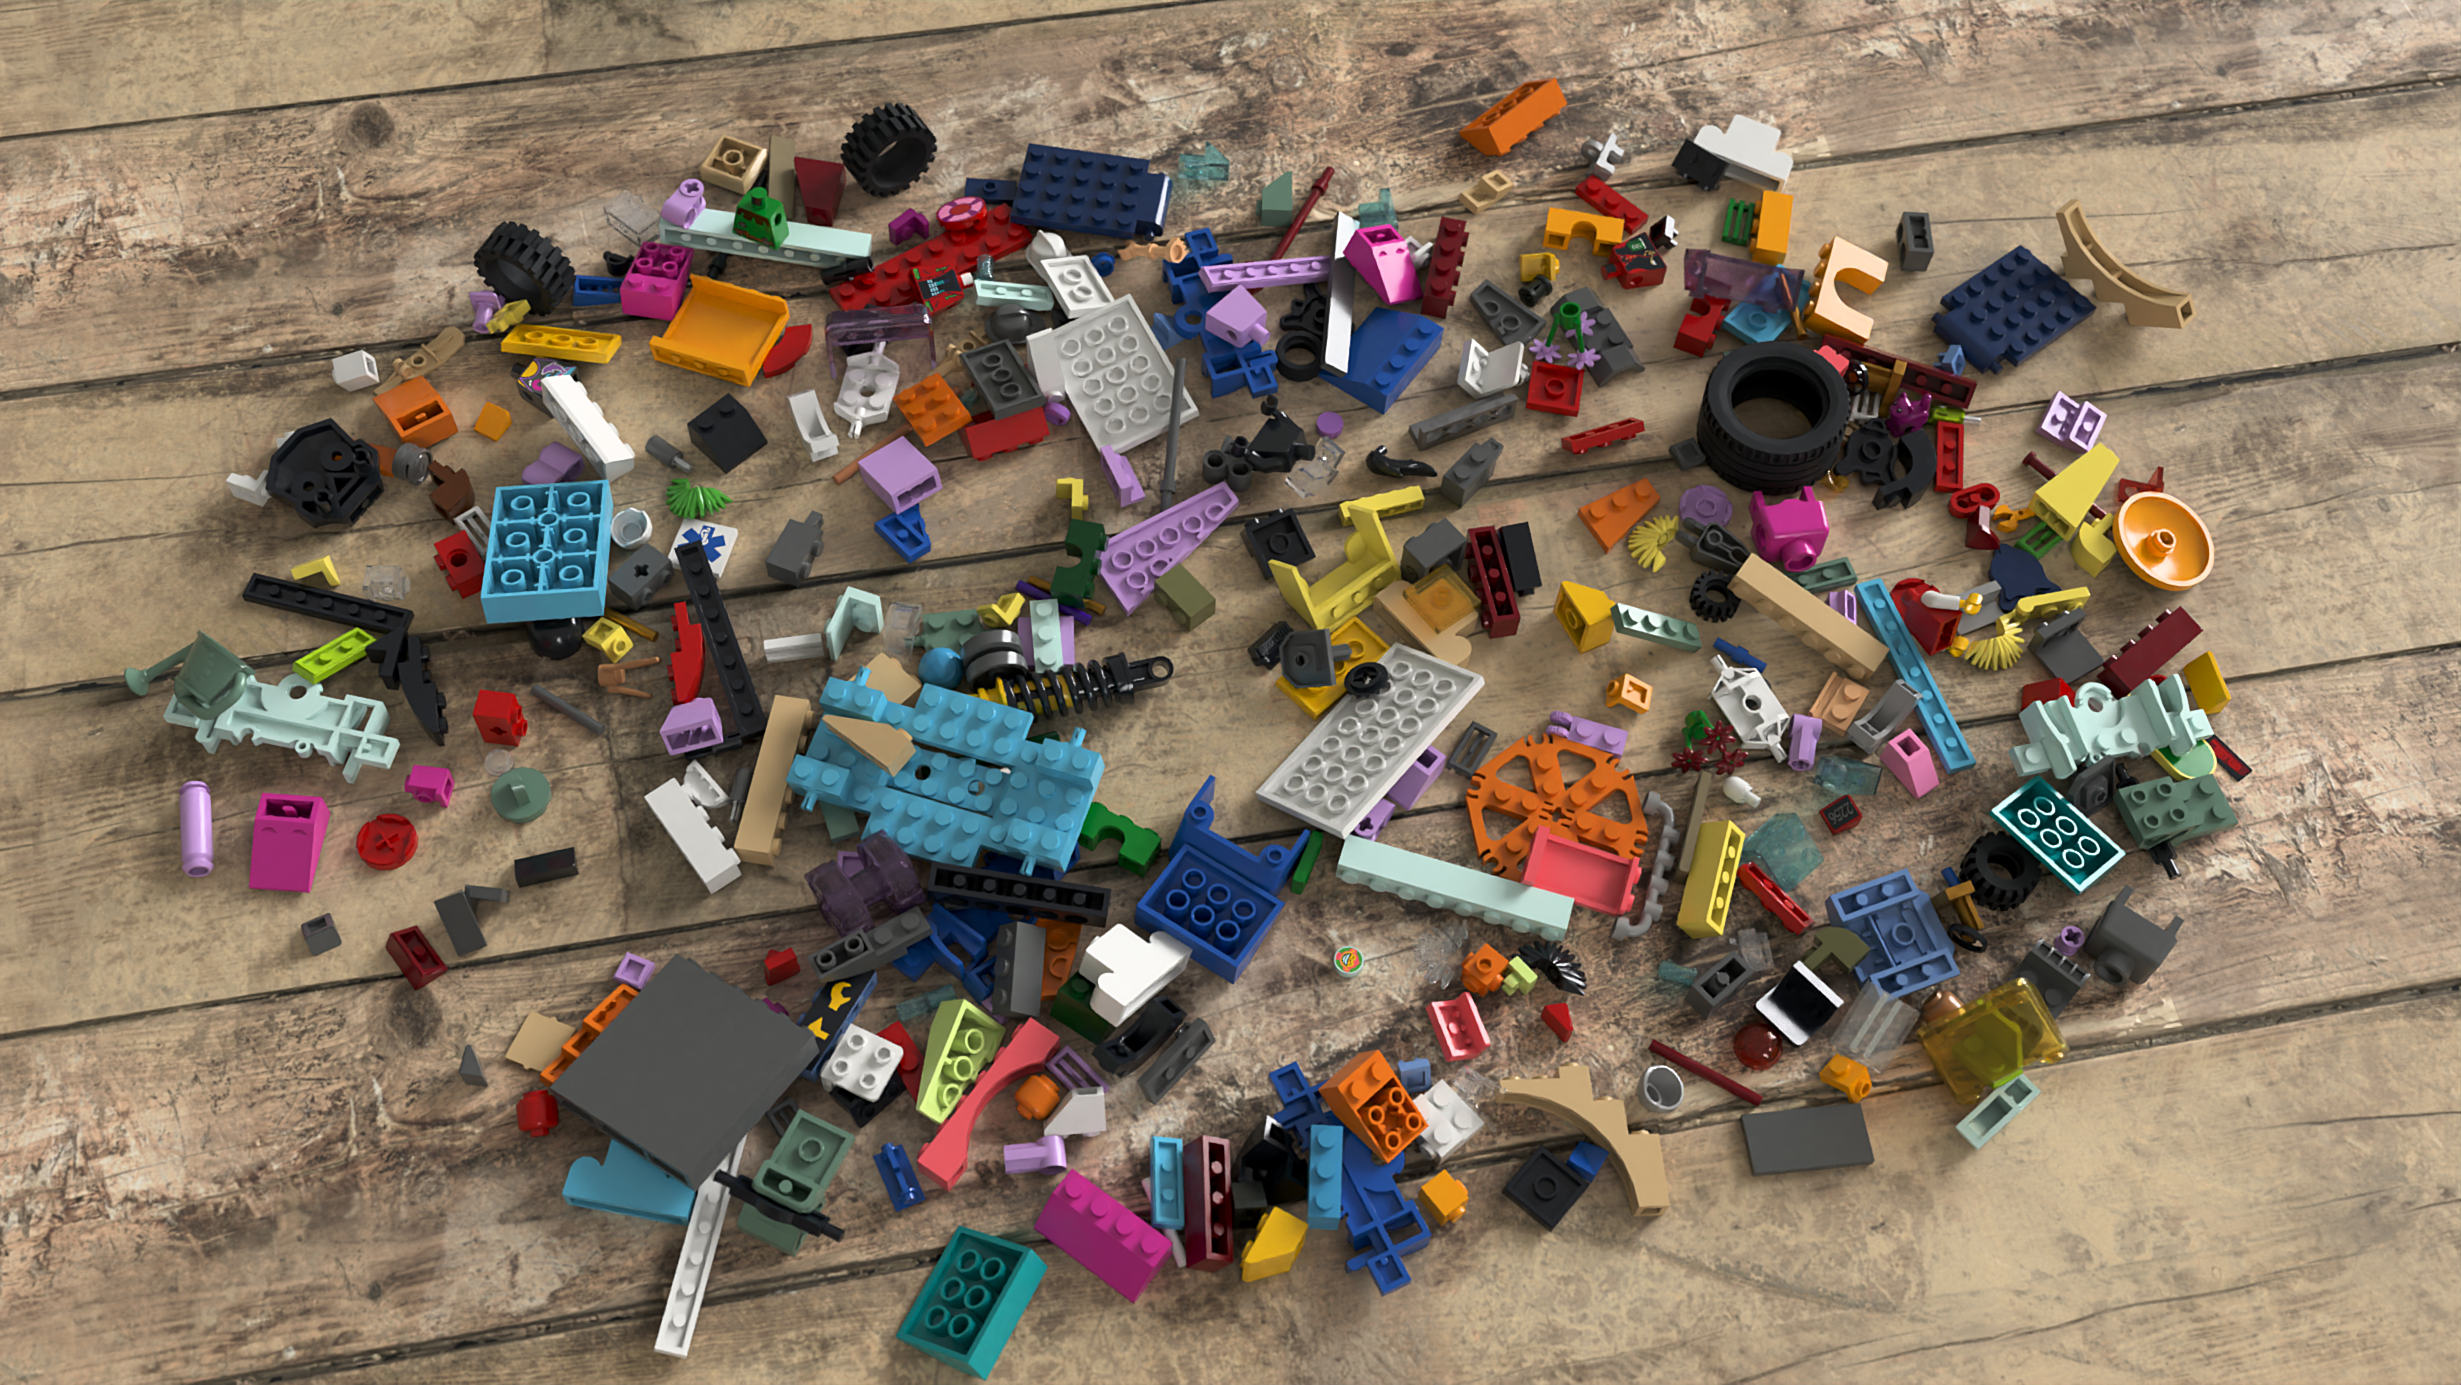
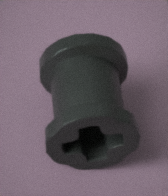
(1535, 291)

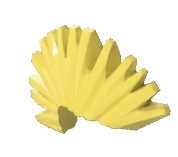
(1650, 539)
(1998, 650)

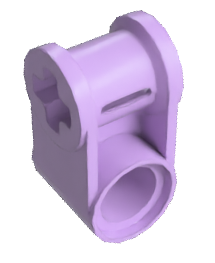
(684, 204)
(1374, 821)

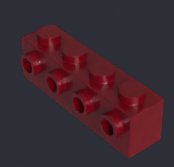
(1443, 267)
(1491, 582)
(2149, 653)
(1208, 1204)

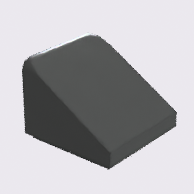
(321, 934)
(471, 1068)

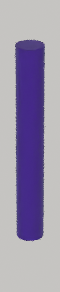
(1037, 594)

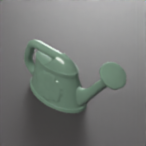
(204, 678)

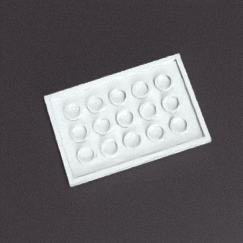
(1118, 376)

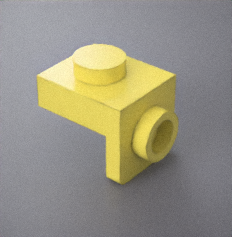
(1073, 489)
(1003, 612)

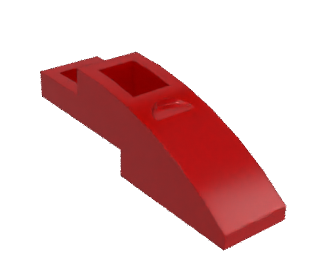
(689, 659)

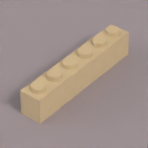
(1808, 618)
(769, 792)

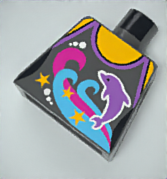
(530, 378)

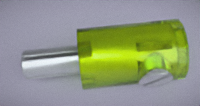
(1951, 415)

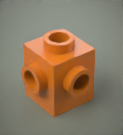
(1483, 970)

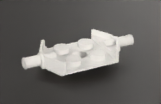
(864, 373)
(1755, 728)

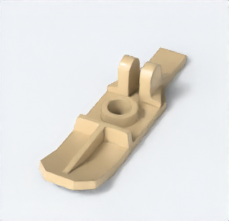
(431, 355)
(952, 361)

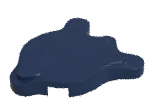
(2018, 576)

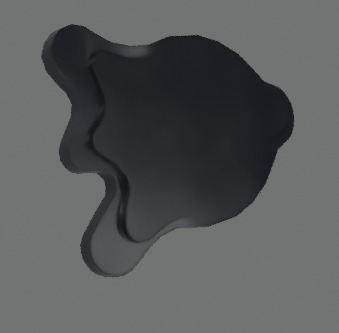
(1308, 314)
(1869, 454)

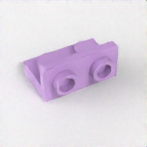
(1120, 477)

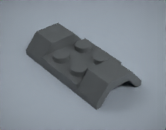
(1607, 337)

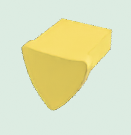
(320, 564)

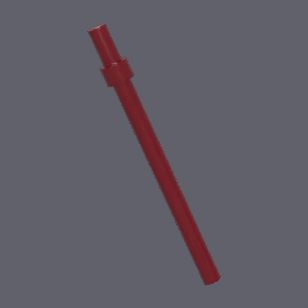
(1317, 189)

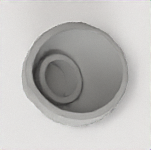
(1660, 1089)

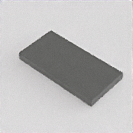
(1002, 379)
(1806, 1139)

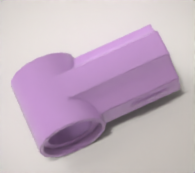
(1804, 736)
(1044, 1155)

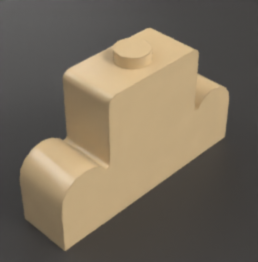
(1417, 634)

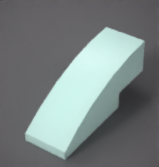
(1997, 1111)

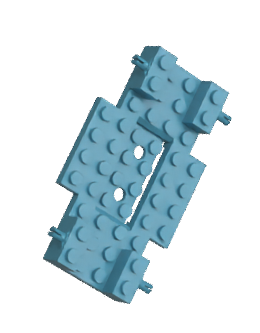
(1032, 809)

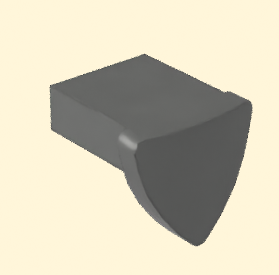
(477, 893)

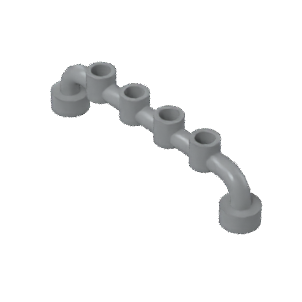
(1656, 884)

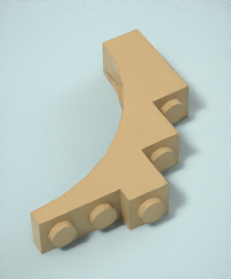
(2114, 282)
(1604, 1121)

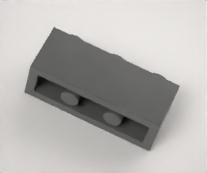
(1018, 971)

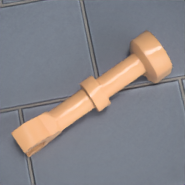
(1173, 252)

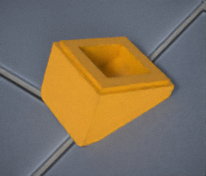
(493, 422)

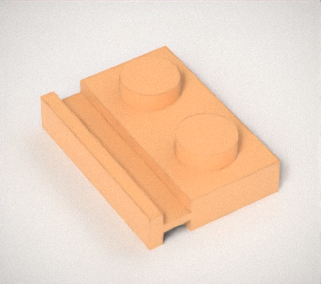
(1838, 703)

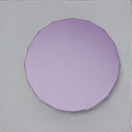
(1705, 505)

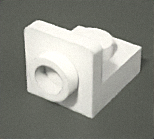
(248, 488)

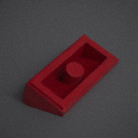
(415, 956)

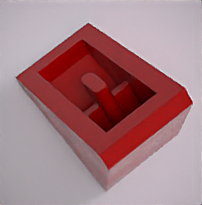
(2046, 691)

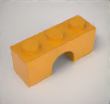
(1565, 225)

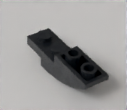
(422, 691)

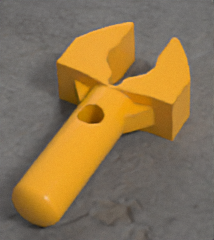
(2012, 517)

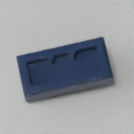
(991, 190)

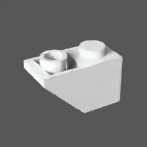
(1078, 1113)

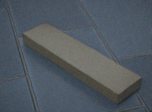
(781, 172)
(1692, 827)

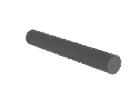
(567, 709)

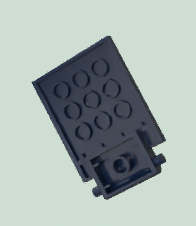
(1091, 193)
(2010, 311)

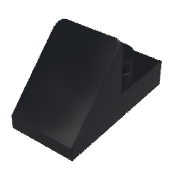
(389, 652)

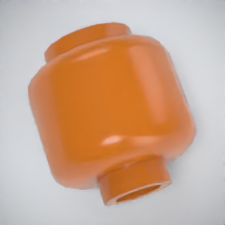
(1037, 1097)

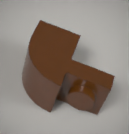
(453, 493)

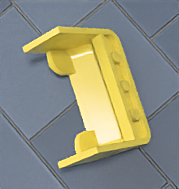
(1351, 585)

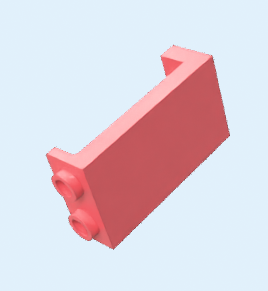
(1580, 872)

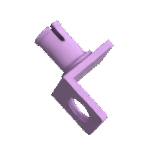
(485, 306)

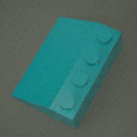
(2058, 835)
(972, 1301)

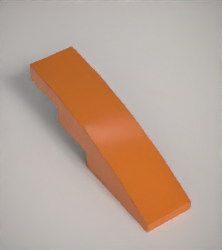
(591, 1028)

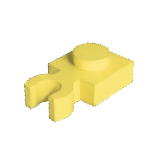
(509, 314)

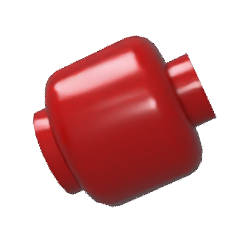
(537, 1113)

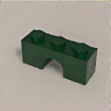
(1075, 584)

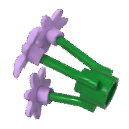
(1576, 323)

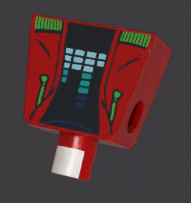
(938, 286)

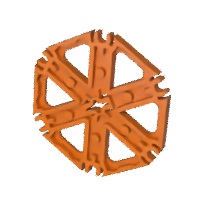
(1551, 797)

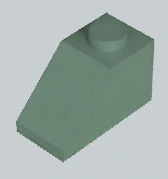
(1276, 202)

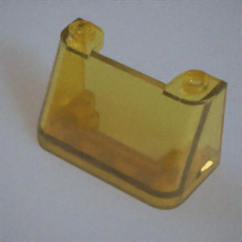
(1992, 1039)

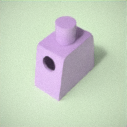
(1238, 319)
(692, 726)

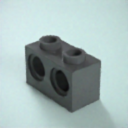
(1914, 241)

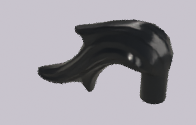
(1384, 466)

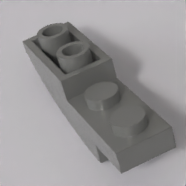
(870, 950)

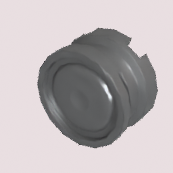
(411, 463)

